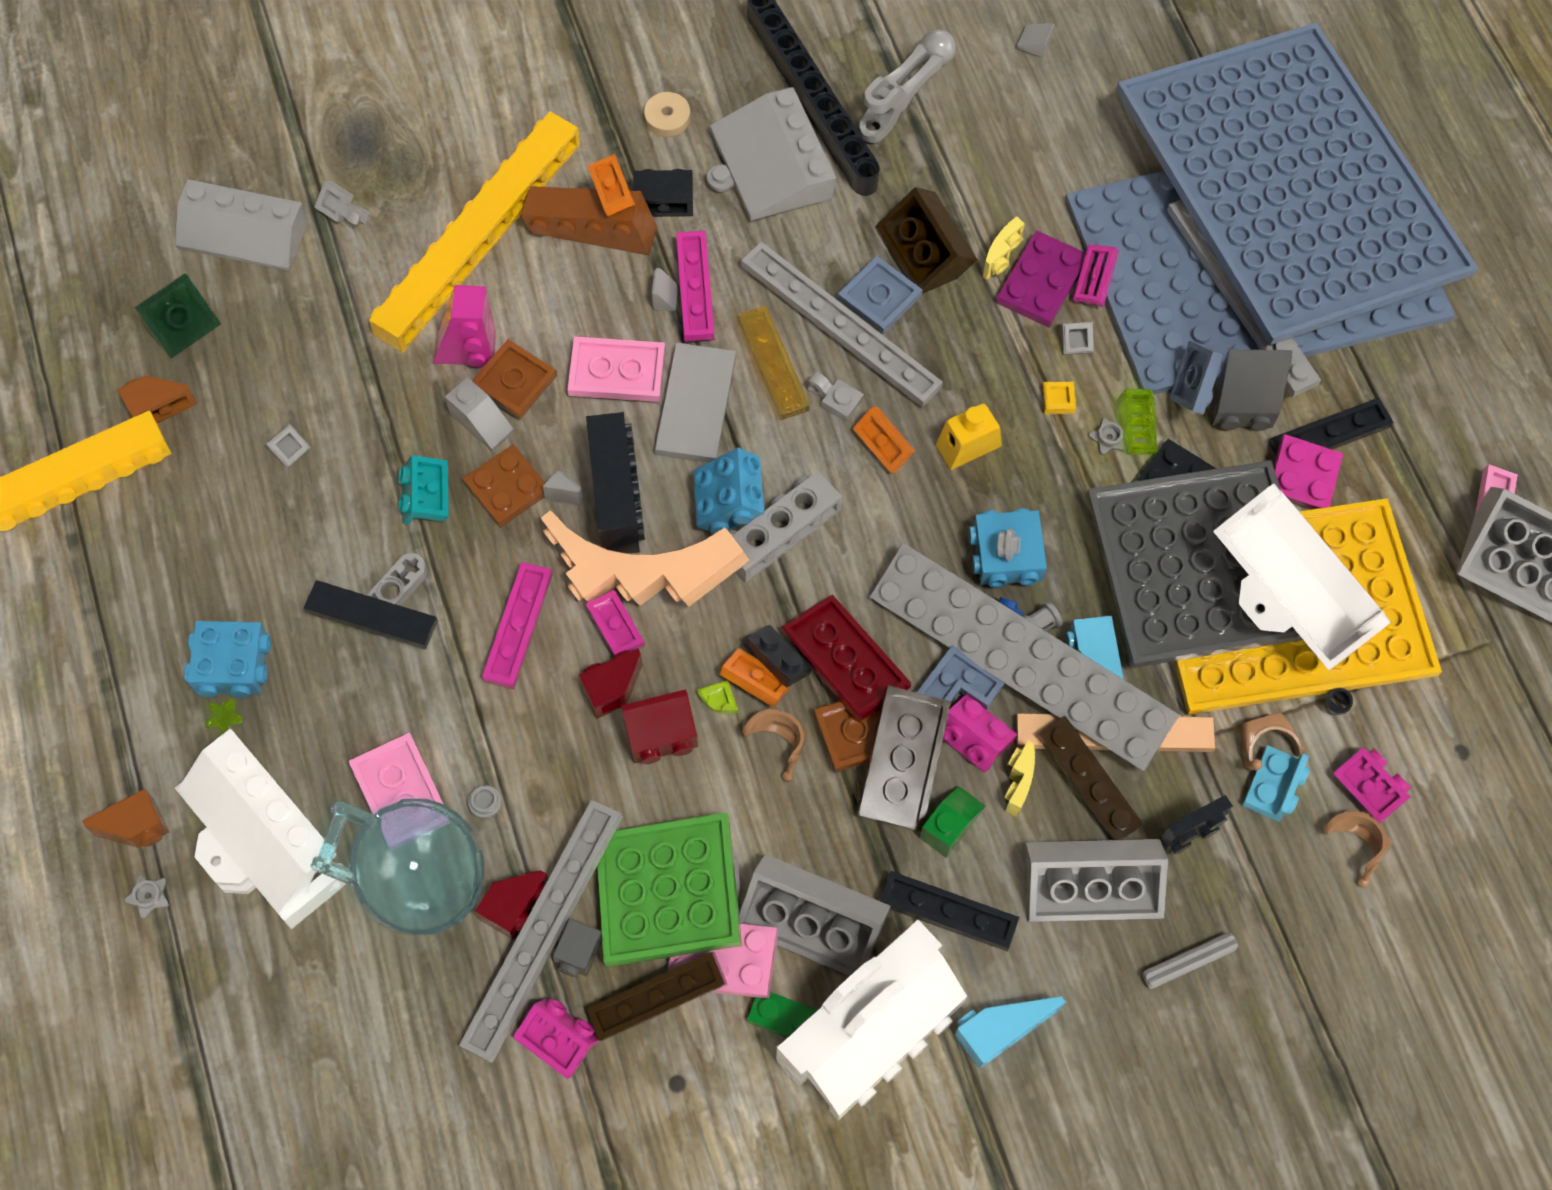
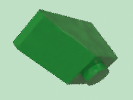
(951, 821)

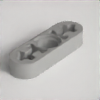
(412, 579)

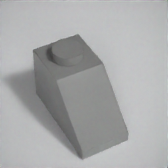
(478, 414)

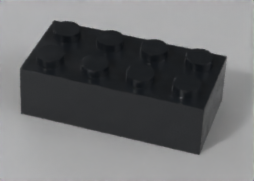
(615, 482)

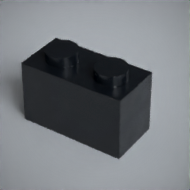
(666, 191)

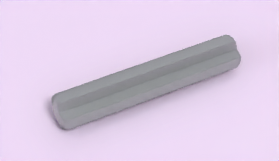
(1190, 960)

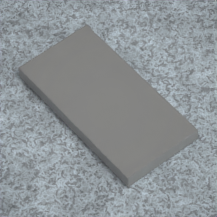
(695, 402)

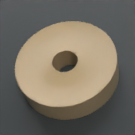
(667, 103)

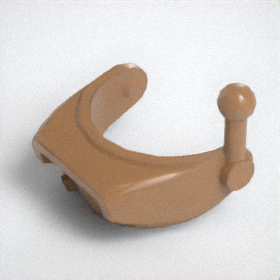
(783, 725)
(1254, 728)
(1367, 829)

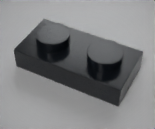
(778, 656)

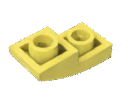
(1004, 243)
(1022, 772)

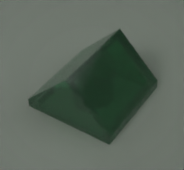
(177, 315)

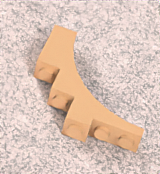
(684, 573)

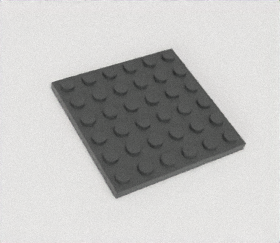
(1171, 571)

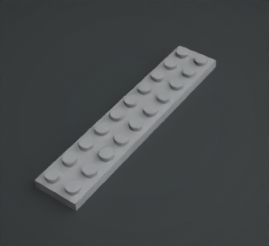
(1025, 657)

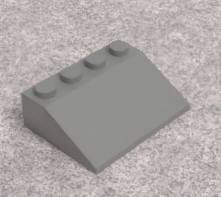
(774, 155)
(1511, 551)

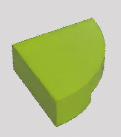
(718, 698)

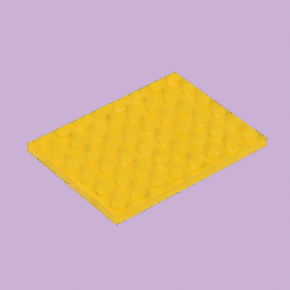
(1372, 551)

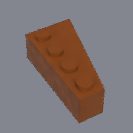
(580, 217)

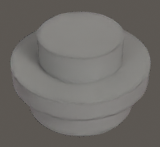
(720, 178)
(1008, 544)
(485, 802)

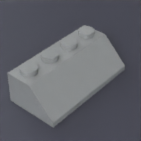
(239, 225)
(1095, 880)
(814, 915)

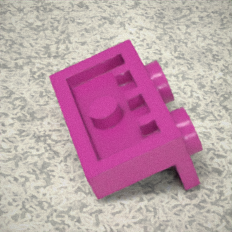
(1373, 784)
(556, 1036)

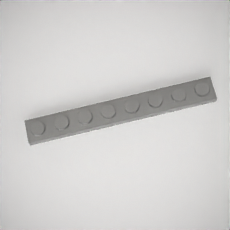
(842, 324)
(1301, 373)
(541, 931)

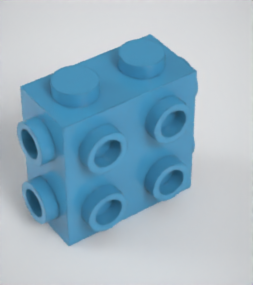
(728, 491)
(996, 571)
(227, 658)

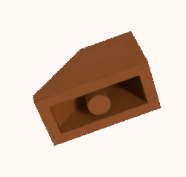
(158, 395)
(130, 822)

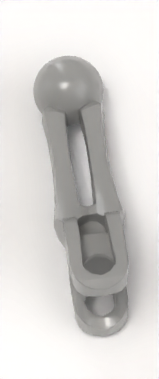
(885, 95)

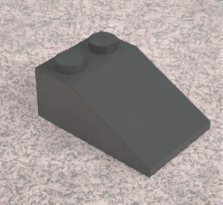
(1250, 389)

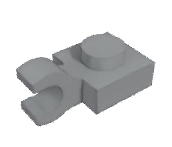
(337, 204)
(837, 398)

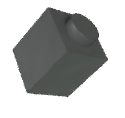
(577, 949)

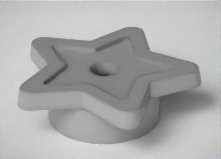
(1105, 444)
(144, 887)

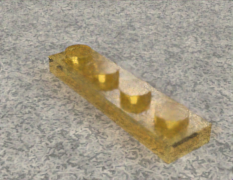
(773, 362)

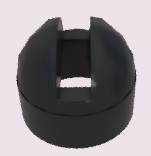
(1343, 697)

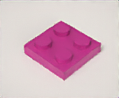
(1306, 472)

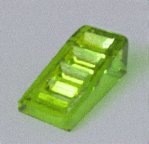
(1138, 402)

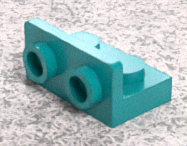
(424, 489)

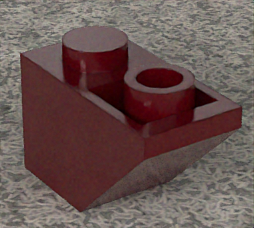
(611, 683)
(511, 902)

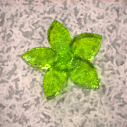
(223, 715)

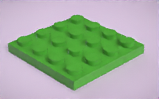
(668, 891)

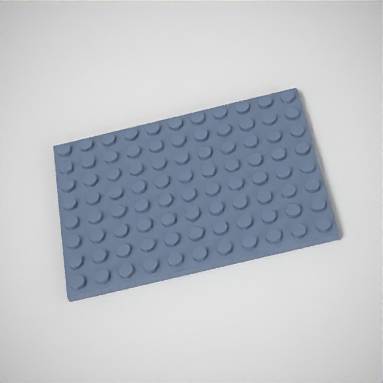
(1295, 182)
(1168, 298)

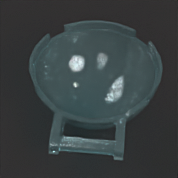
(408, 864)

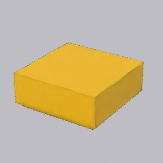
(1059, 397)

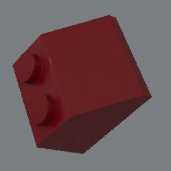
(660, 727)

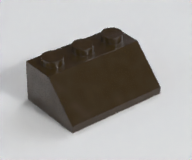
(926, 240)

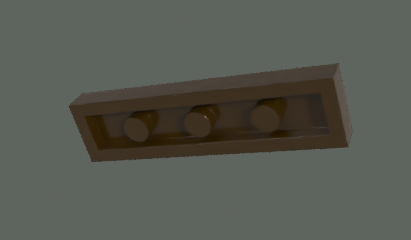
(1090, 779)
(657, 996)

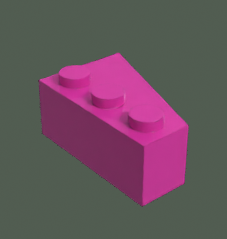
(466, 329)

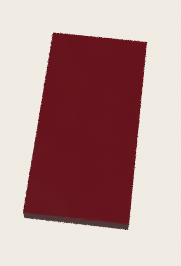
(844, 656)

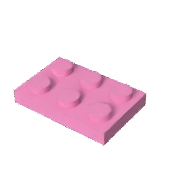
(616, 369)
(393, 774)
(745, 967)

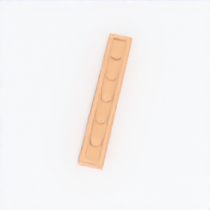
(1187, 734)

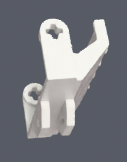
(1298, 579)
(254, 831)
(874, 1021)

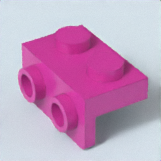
(977, 733)

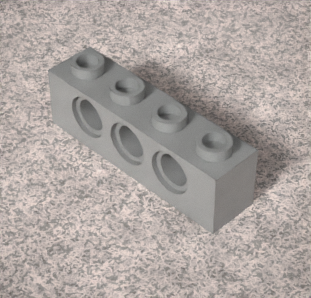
(812, 490)

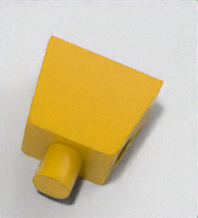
(973, 433)

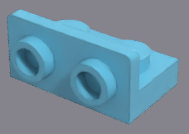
(1275, 784)

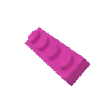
(695, 286)
(517, 625)

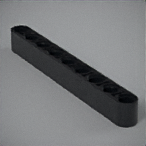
(815, 95)

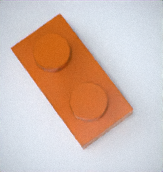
(611, 185)
(884, 439)
(753, 677)

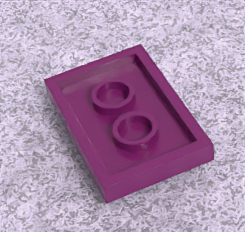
(1042, 279)

